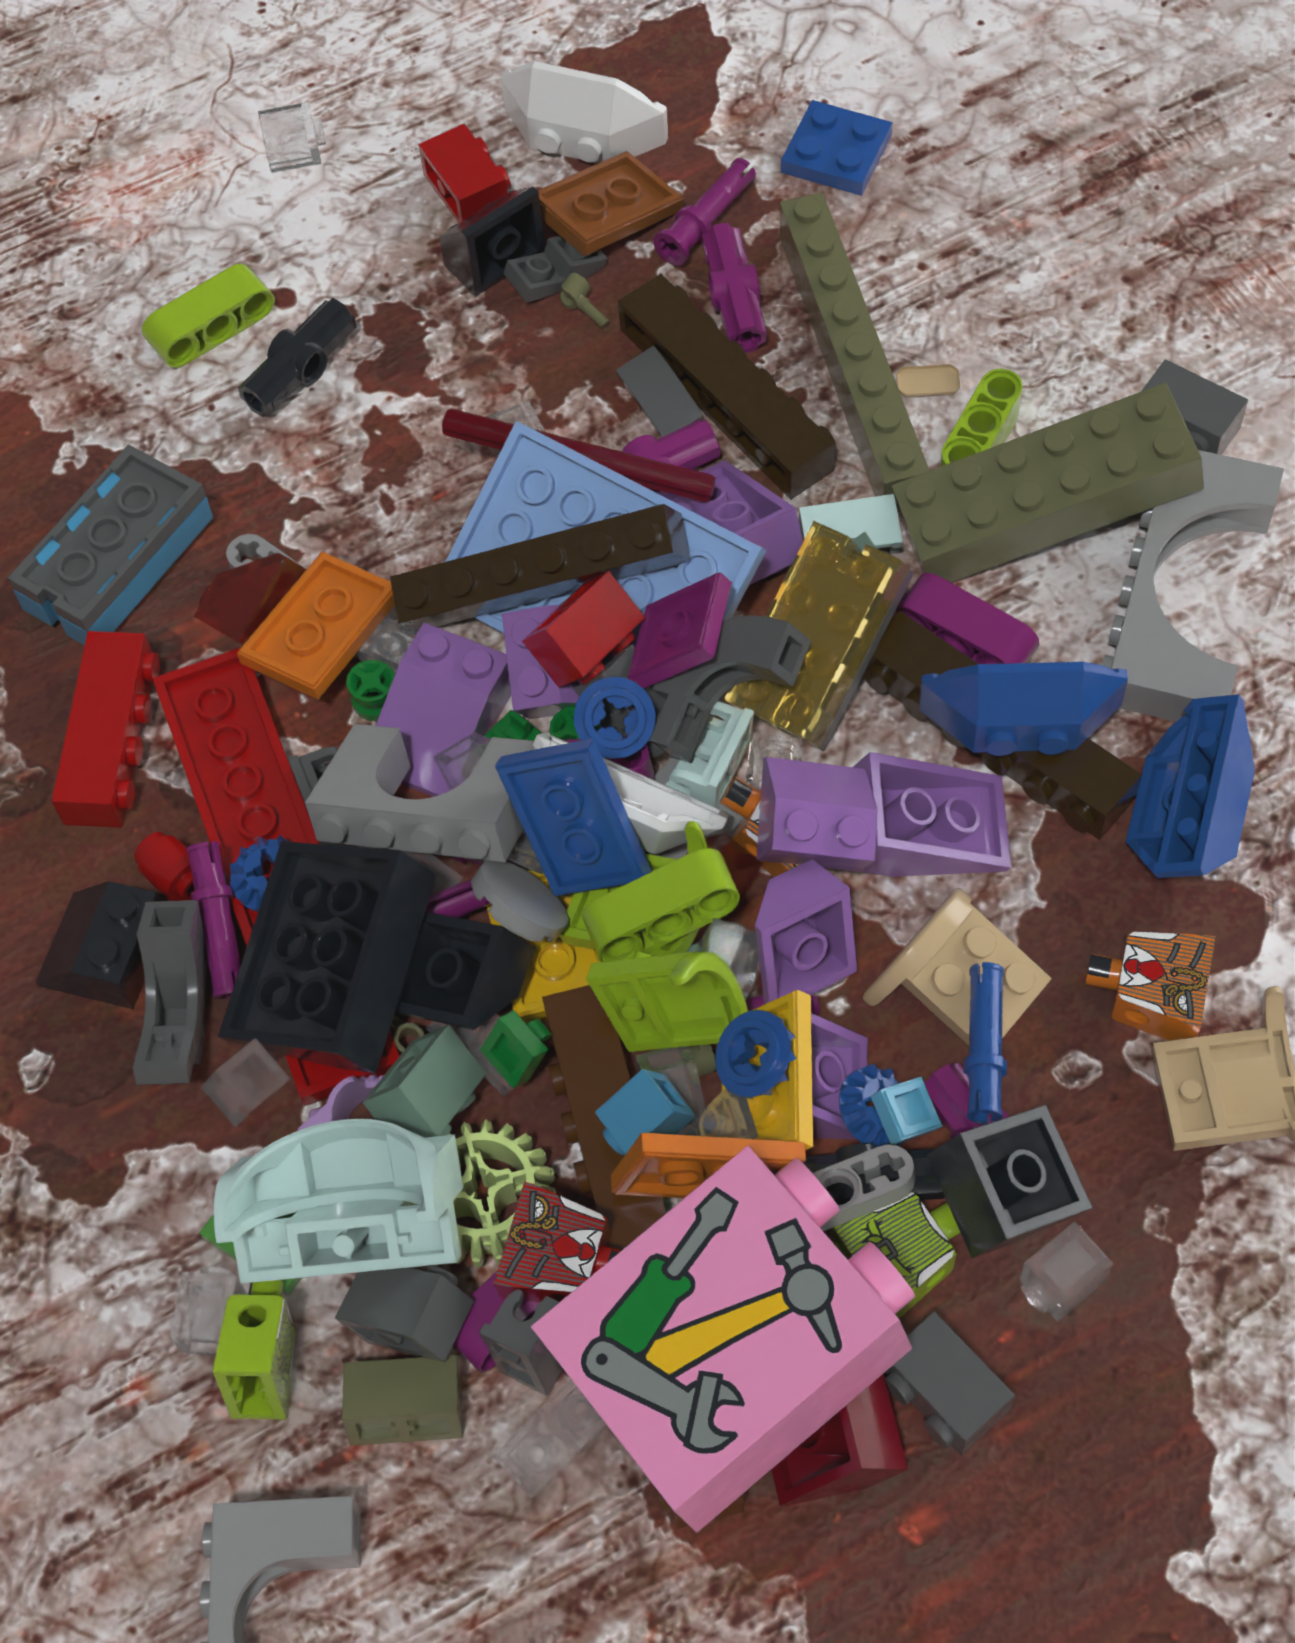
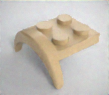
(939, 961)
(1229, 1083)

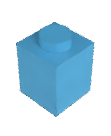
(643, 1106)

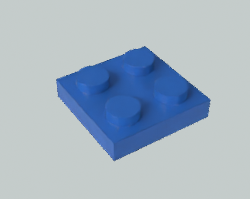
(836, 147)

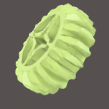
(501, 1184)

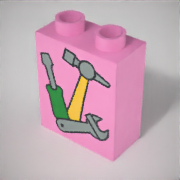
(729, 1333)

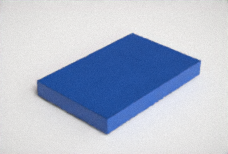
(573, 817)

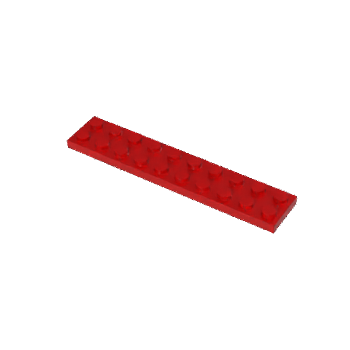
(243, 793)

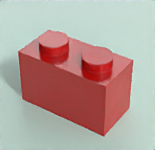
(462, 171)
(584, 631)

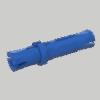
(985, 1060)

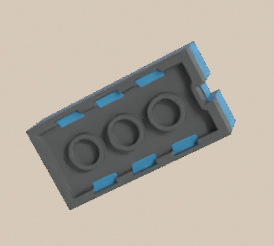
(111, 545)

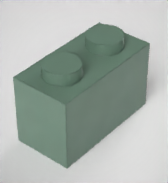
(427, 1084)

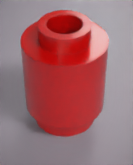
(165, 865)

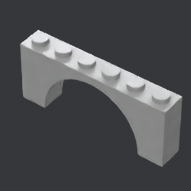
(1160, 663)

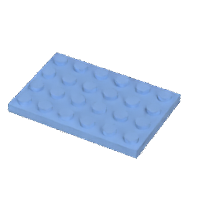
(551, 488)

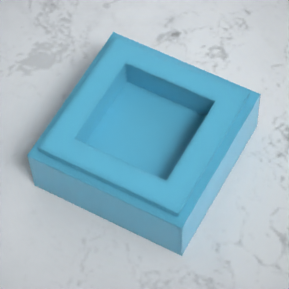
(906, 1111)

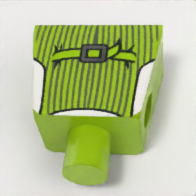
(909, 1239)
(256, 1353)

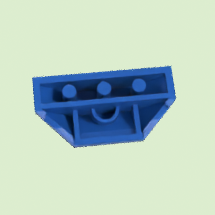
(1023, 704)
(1195, 791)

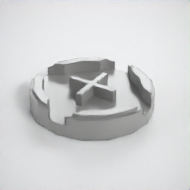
(520, 901)

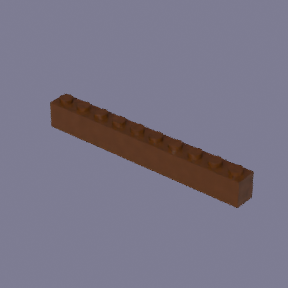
(590, 1073)

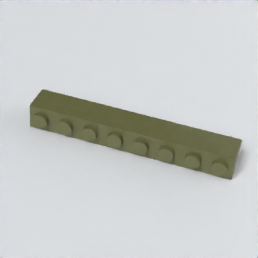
(850, 344)

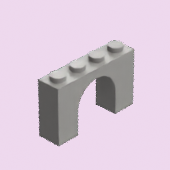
(359, 808)
(266, 1540)

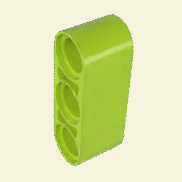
(207, 315)
(986, 417)
(661, 906)

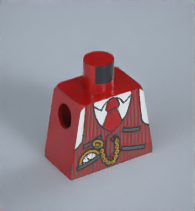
(551, 1246)

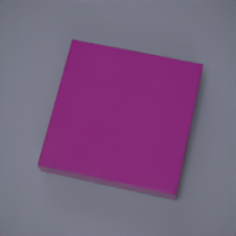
(680, 631)

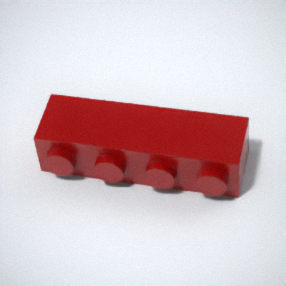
(105, 730)

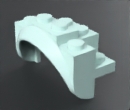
(350, 1201)

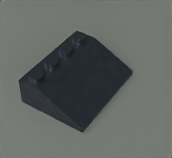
(329, 954)

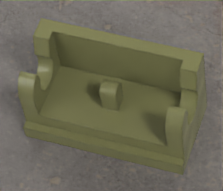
(402, 1400)

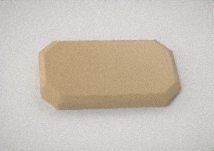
(928, 380)

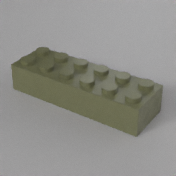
(1050, 485)

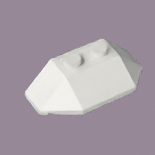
(581, 113)
(654, 808)

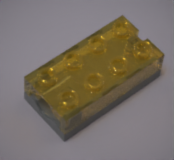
(844, 608)

